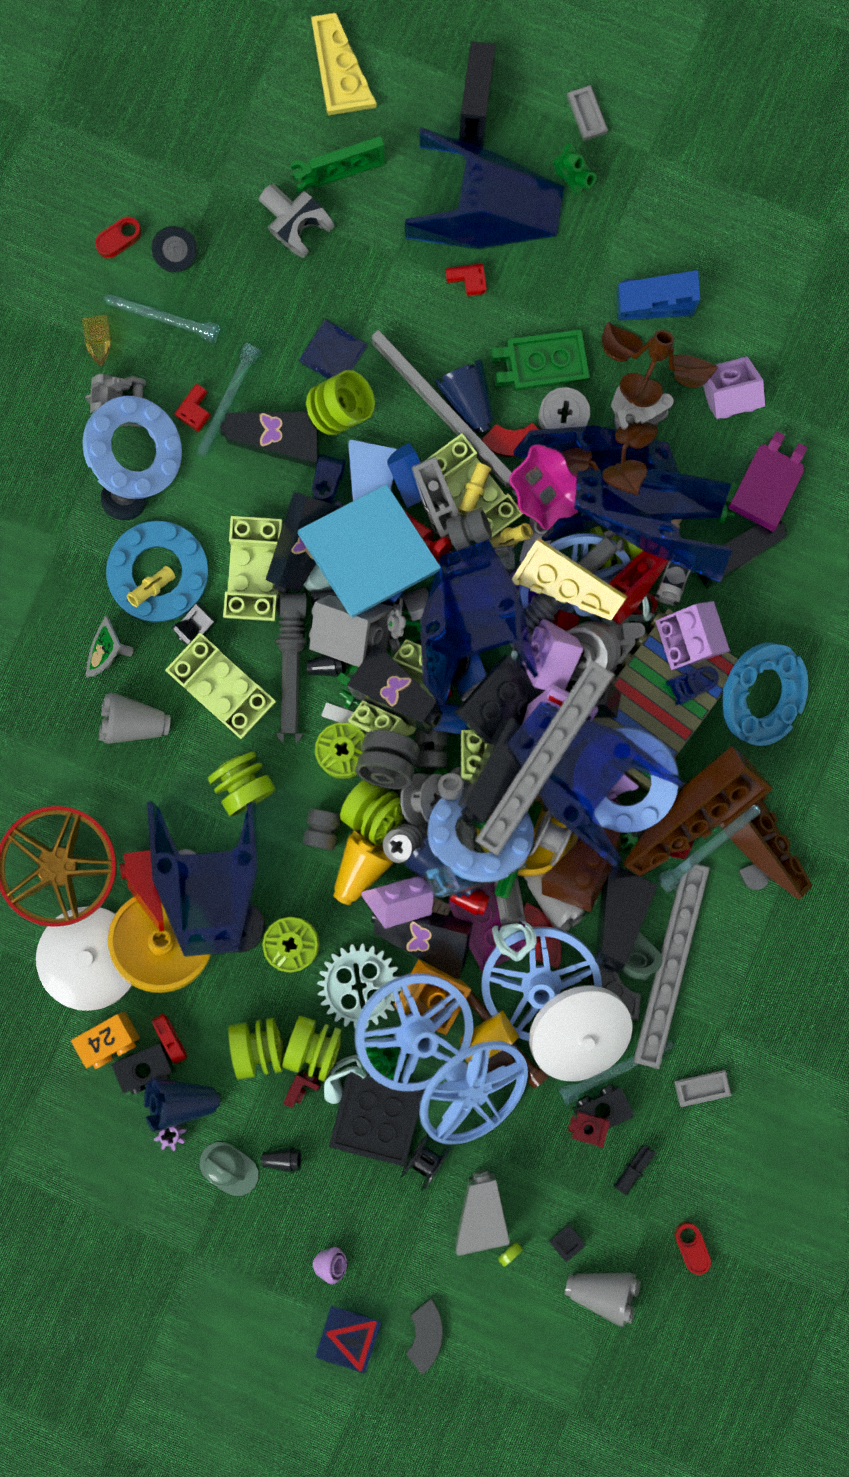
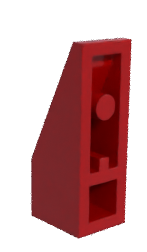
(636, 581)
(139, 880)

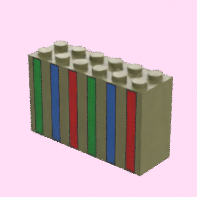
(649, 702)

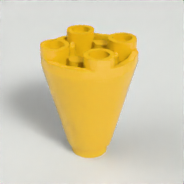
(359, 868)

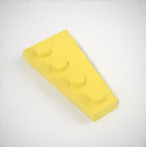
(341, 77)
(556, 575)

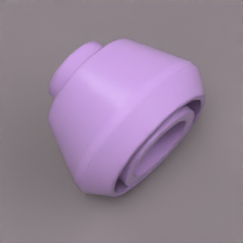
(330, 1265)

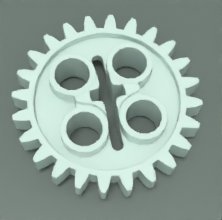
(335, 990)

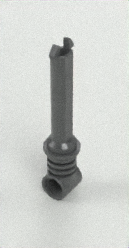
(546, 607)
(290, 642)

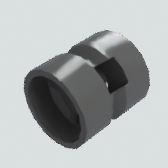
(465, 530)
(432, 758)
(321, 829)

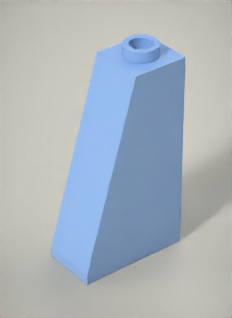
(369, 467)

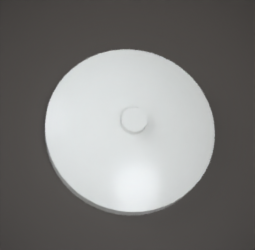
(77, 963)
(580, 1033)

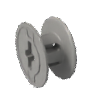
(552, 405)
(420, 798)
(551, 838)

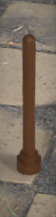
(535, 1074)

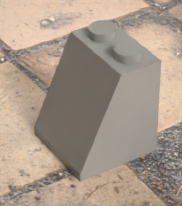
(346, 637)
(481, 1217)

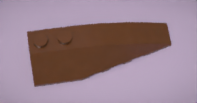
(709, 799)
(770, 851)

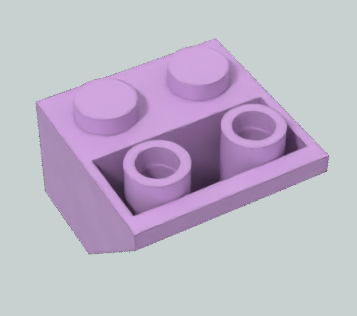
(692, 635)
(555, 655)

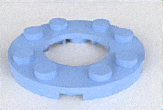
(101, 459)
(658, 800)
(470, 864)

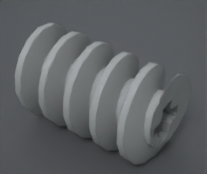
(403, 840)

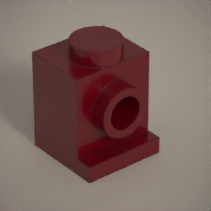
(599, 1132)

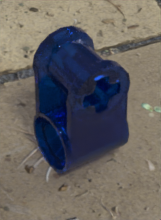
(327, 475)
(691, 685)

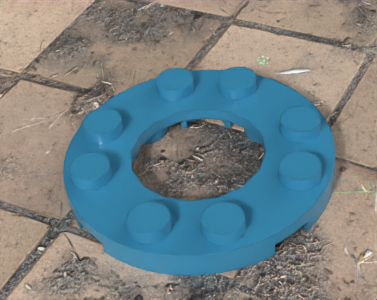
(152, 535)
(792, 700)

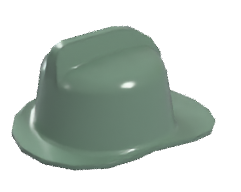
(642, 960)
(228, 1169)

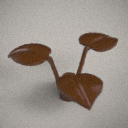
(639, 390)
(626, 475)

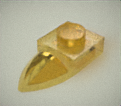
(97, 337)

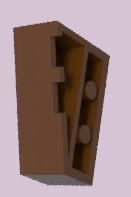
(579, 874)

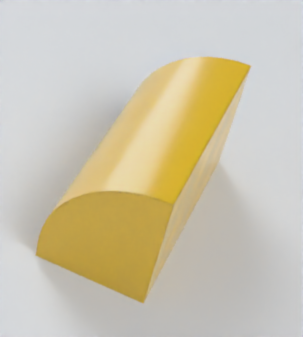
(494, 1029)

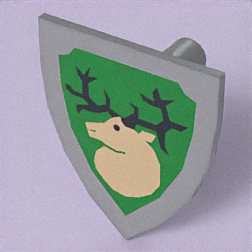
(105, 649)

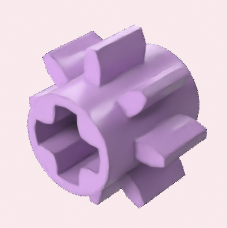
(167, 1141)

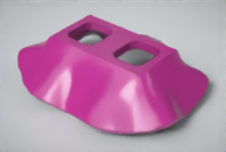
(554, 474)

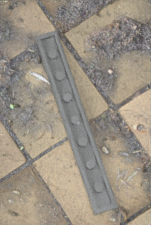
(436, 402)
(545, 757)
(669, 976)

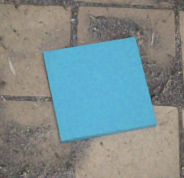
(369, 551)

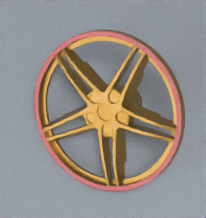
(57, 866)

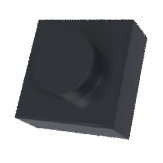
(567, 1242)

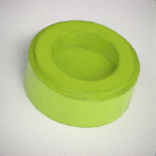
(512, 1252)

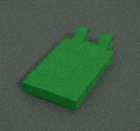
(339, 164)
(542, 360)

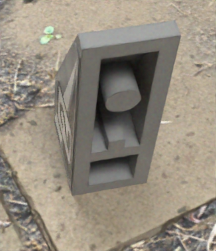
(434, 495)

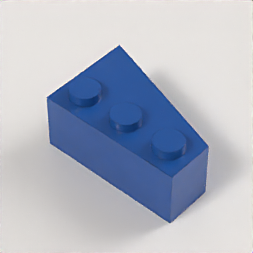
(659, 296)

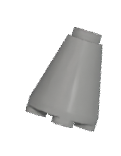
(130, 720)
(558, 913)
(605, 1294)

